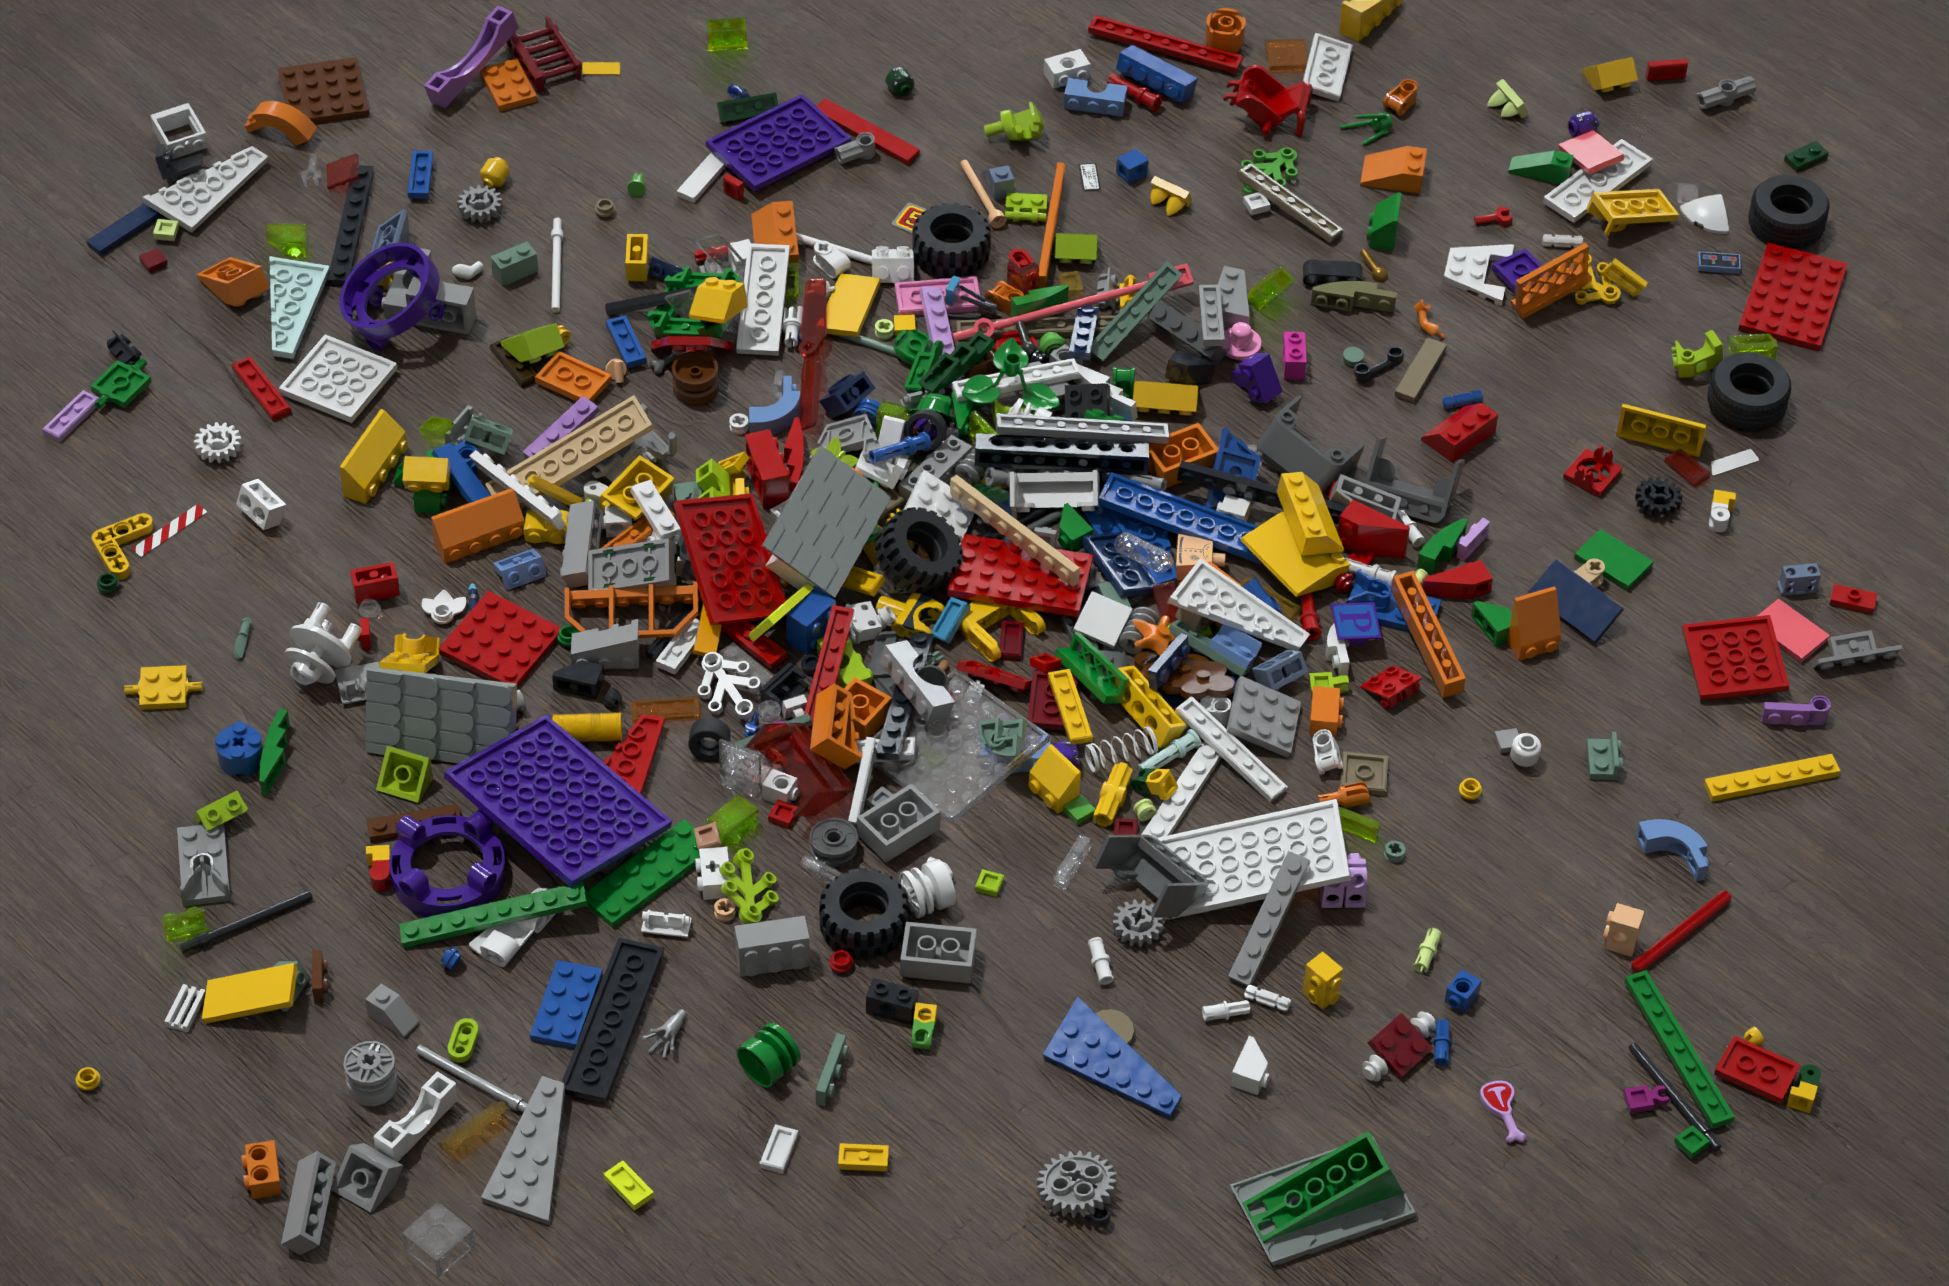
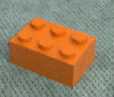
(1188, 445)

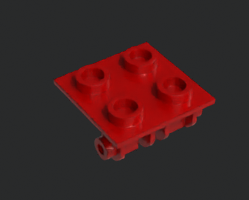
(1393, 685)

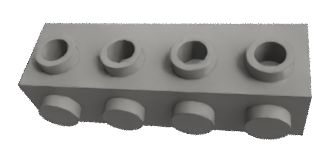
(939, 464)
(581, 536)
(308, 1203)

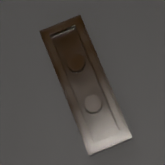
(522, 372)

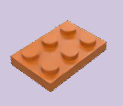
(508, 84)
(572, 377)

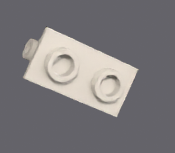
(669, 924)

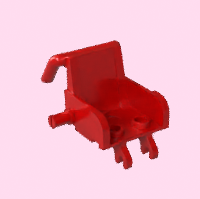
(1269, 100)

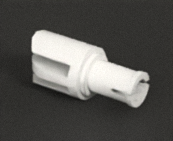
(792, 325)

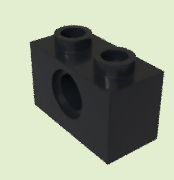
(891, 1001)

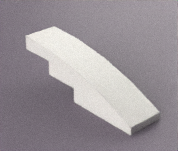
(1121, 405)

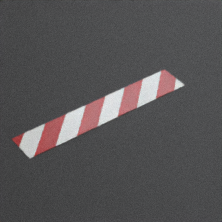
(169, 530)

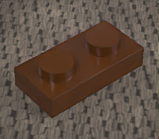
(319, 983)

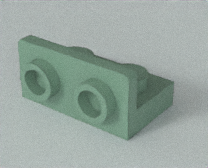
(1604, 758)

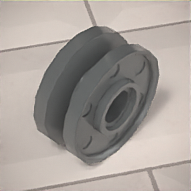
(834, 842)

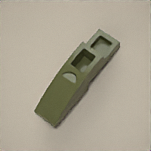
(1353, 293)

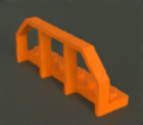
(643, 596)

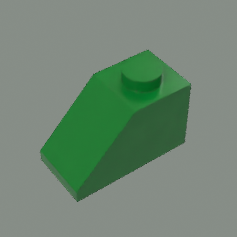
(1072, 529)
(1492, 620)

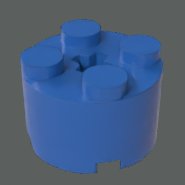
(239, 749)

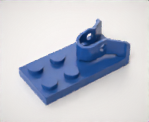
(1385, 603)

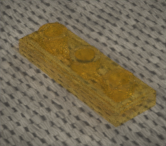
(473, 1127)

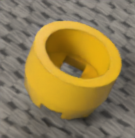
(1754, 1036)

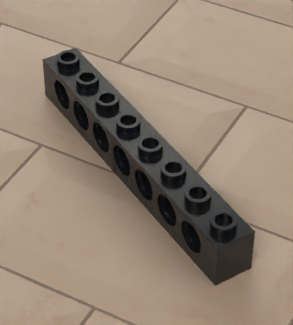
(1061, 454)

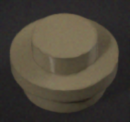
(604, 208)

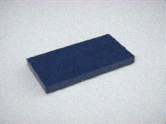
(1123, 573)
(1579, 601)

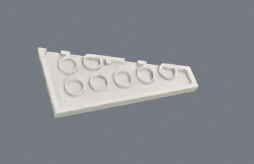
(204, 192)

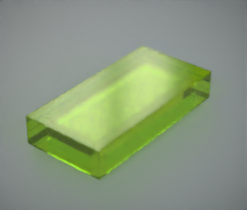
(436, 427)
(1359, 825)

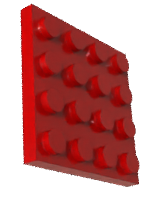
(500, 640)
(1735, 657)

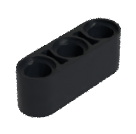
(1329, 271)

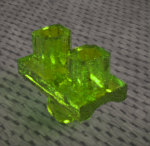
(184, 923)

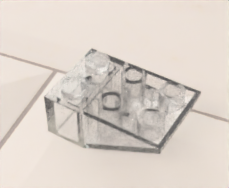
(743, 768)

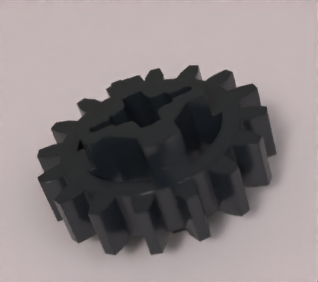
(1658, 497)

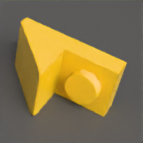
(735, 465)

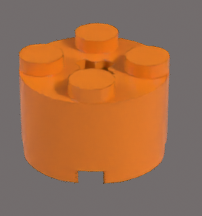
(1225, 30)

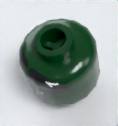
(900, 81)

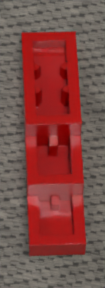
(794, 453)

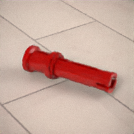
(1141, 95)
(1309, 618)

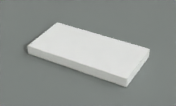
(1327, 66)

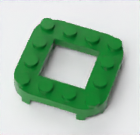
(664, 318)

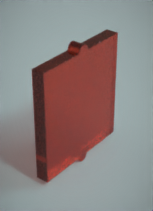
(342, 171)

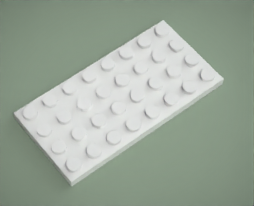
(1246, 854)

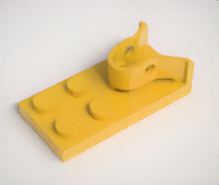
(1630, 208)
(411, 655)

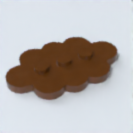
(1193, 678)

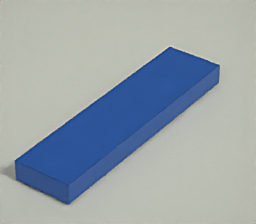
(461, 474)

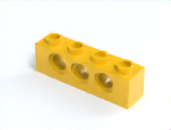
(1150, 708)

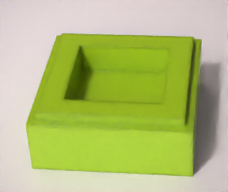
(989, 883)

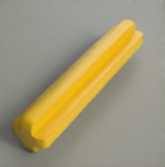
(553, 490)

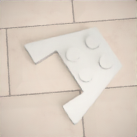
(1468, 268)

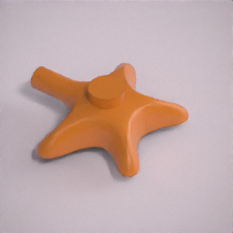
(1155, 636)

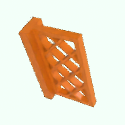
(1550, 290)

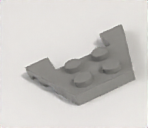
(853, 435)

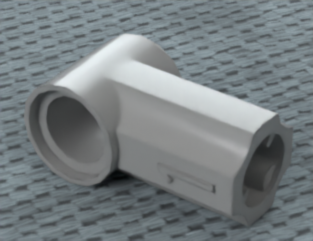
(861, 148)

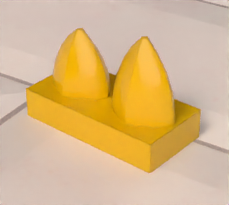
(1177, 196)

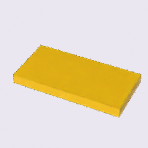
(850, 304)
(249, 993)

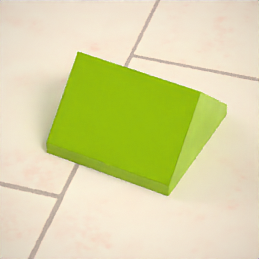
(404, 774)

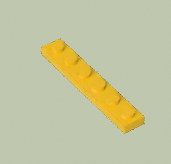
(1771, 777)

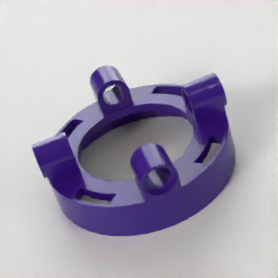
(362, 290)
(413, 885)

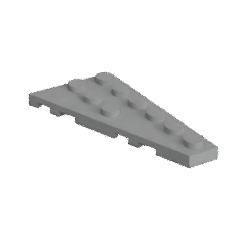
(528, 1164)

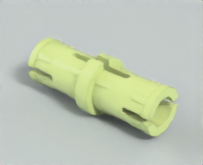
(1427, 950)

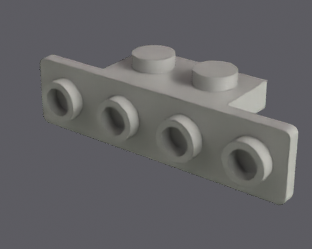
(1852, 648)

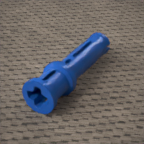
(908, 446)

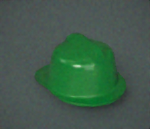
(935, 402)

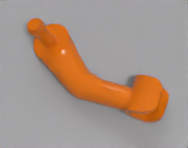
(1430, 328)

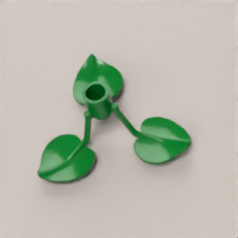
(1010, 360)

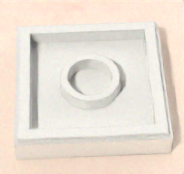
(1102, 619)

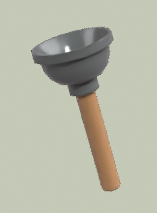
(935, 674)

